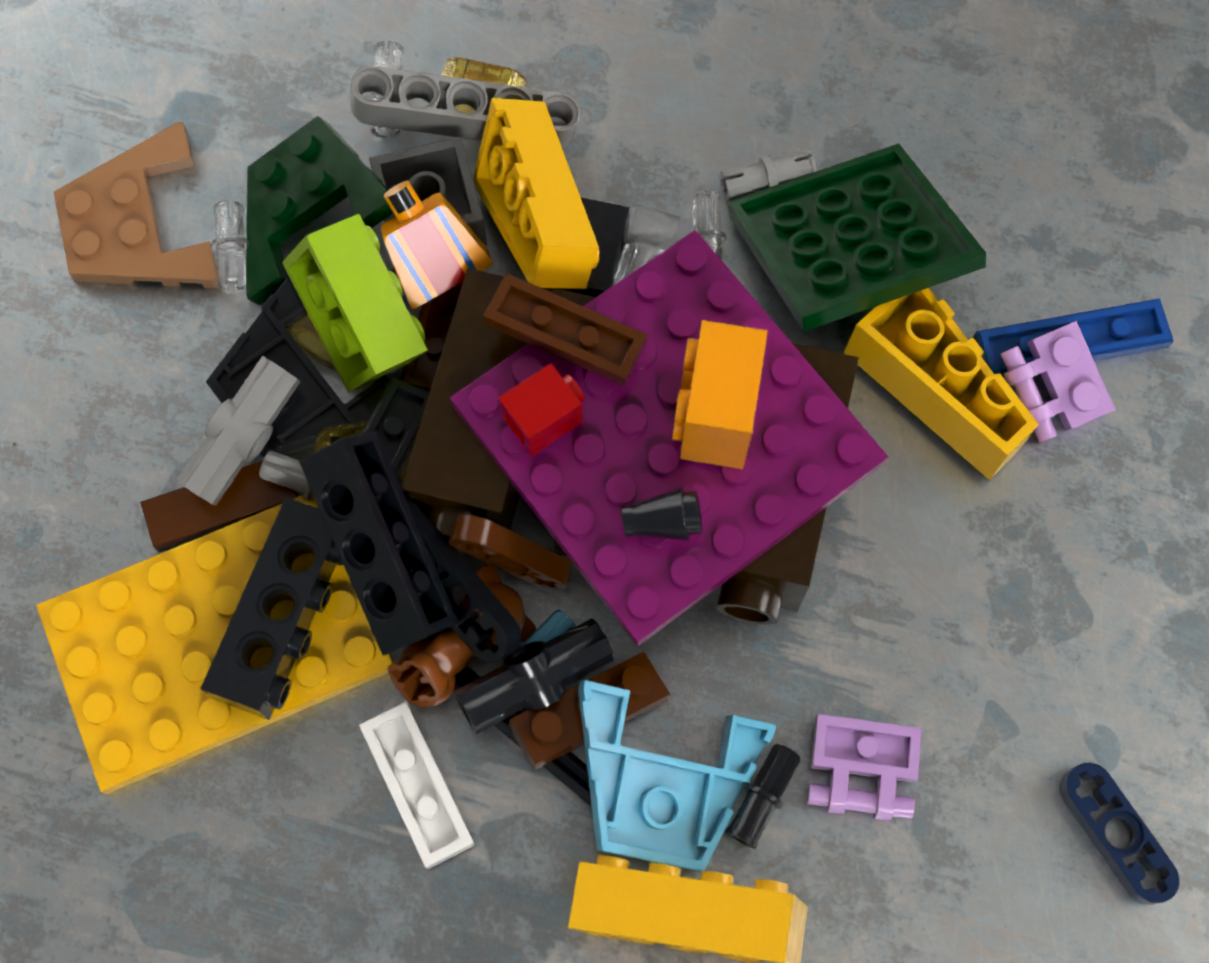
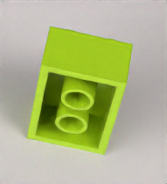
(354, 302)

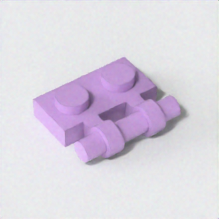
(1069, 377)
(868, 750)

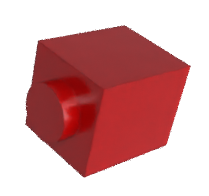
(542, 408)

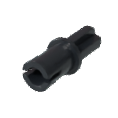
(764, 795)

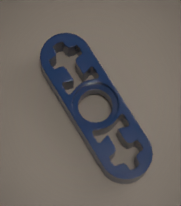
(1141, 836)

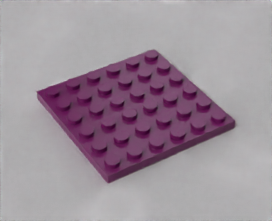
(797, 463)

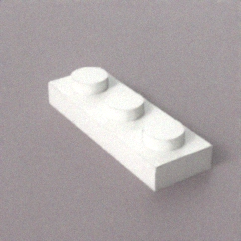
(416, 785)

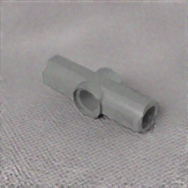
(238, 431)

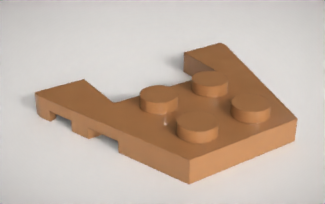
(113, 225)

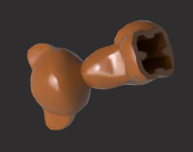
(429, 666)

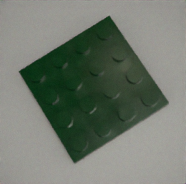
(855, 236)

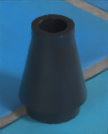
(664, 516)

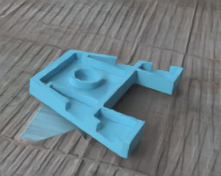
(657, 803)

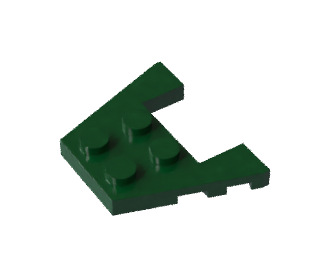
(295, 187)

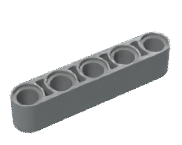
(443, 95)

